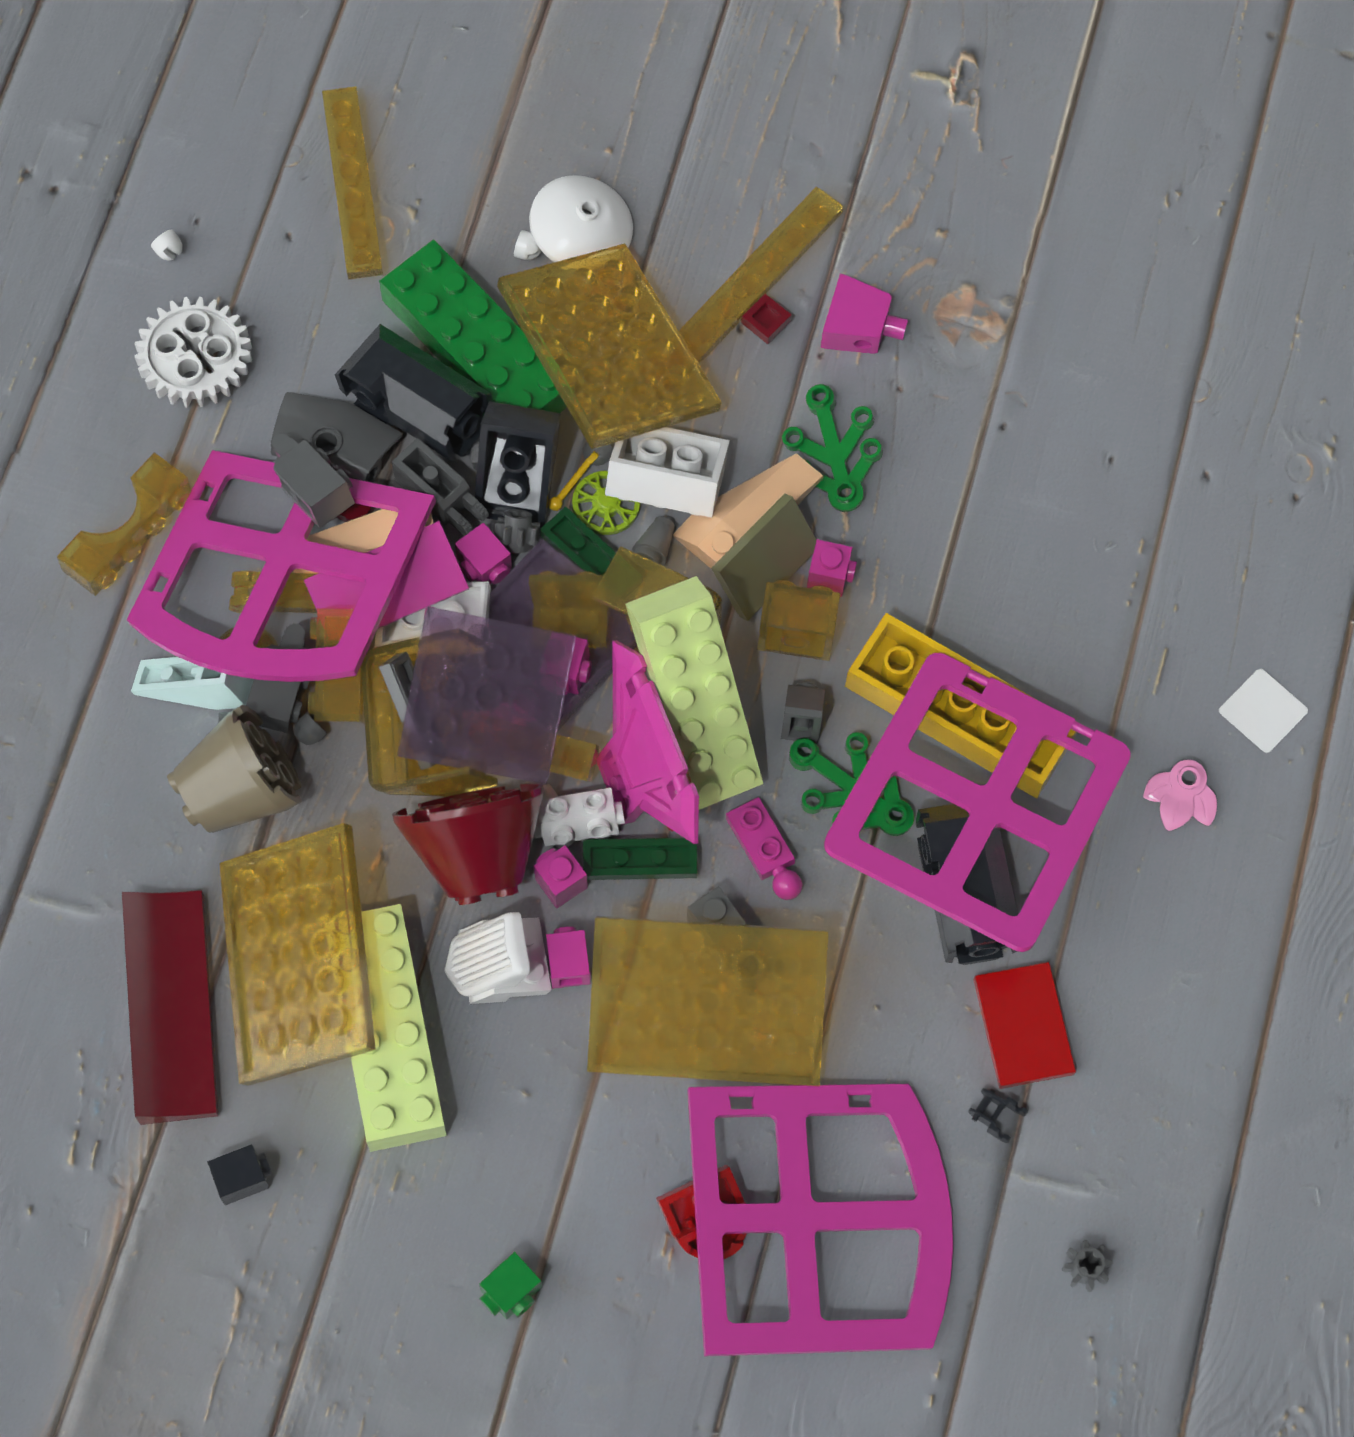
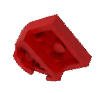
(679, 1213)

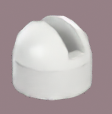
(167, 245)
(526, 246)

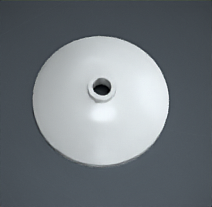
(568, 232)

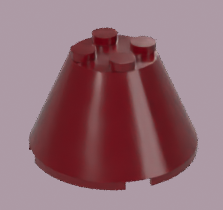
(475, 839)

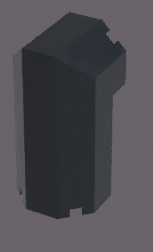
(415, 393)
(987, 882)

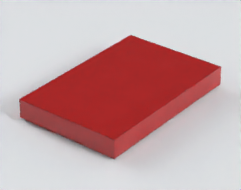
(1024, 1025)

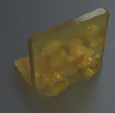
(567, 606)

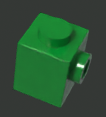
(510, 1288)

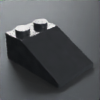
(516, 460)

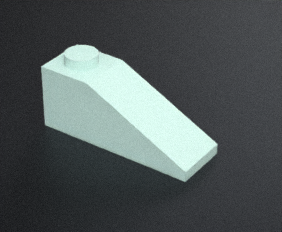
(190, 684)

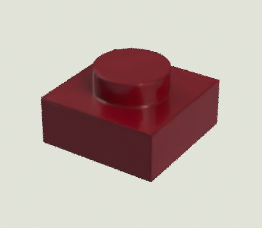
(766, 318)

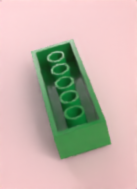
(468, 329)

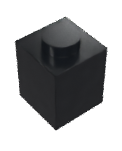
(240, 1174)

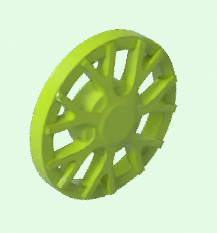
(602, 506)

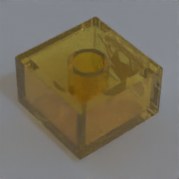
(798, 620)

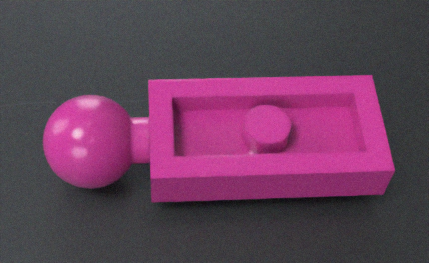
(765, 847)

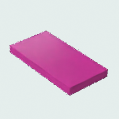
(427, 580)

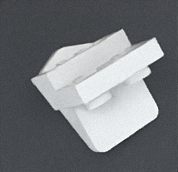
(499, 959)

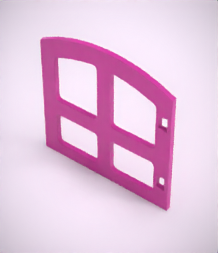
(282, 554)
(800, 1217)

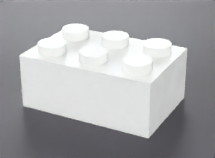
(669, 470)

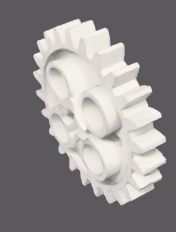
(166, 370)

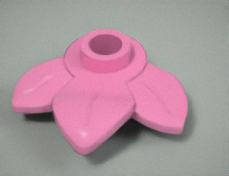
(1180, 800)

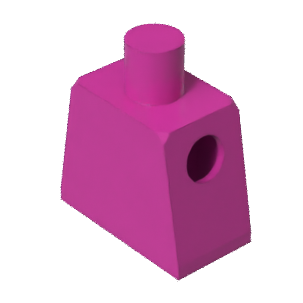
(860, 318)

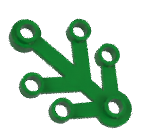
(836, 452)
(880, 814)

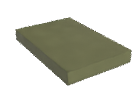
(765, 553)

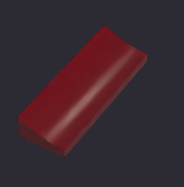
(169, 1006)

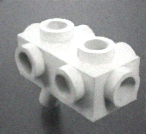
(578, 816)

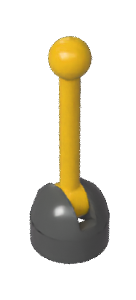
(596, 457)

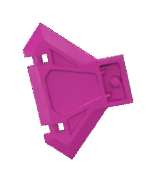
(643, 755)

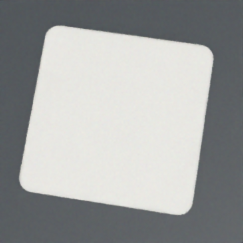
(1263, 710)

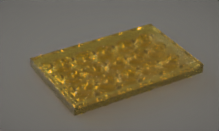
(608, 345)
(296, 955)
(707, 1000)

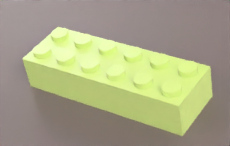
(697, 687)
(398, 1078)

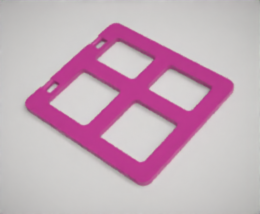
(987, 804)

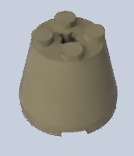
(235, 775)

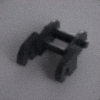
(989, 1095)

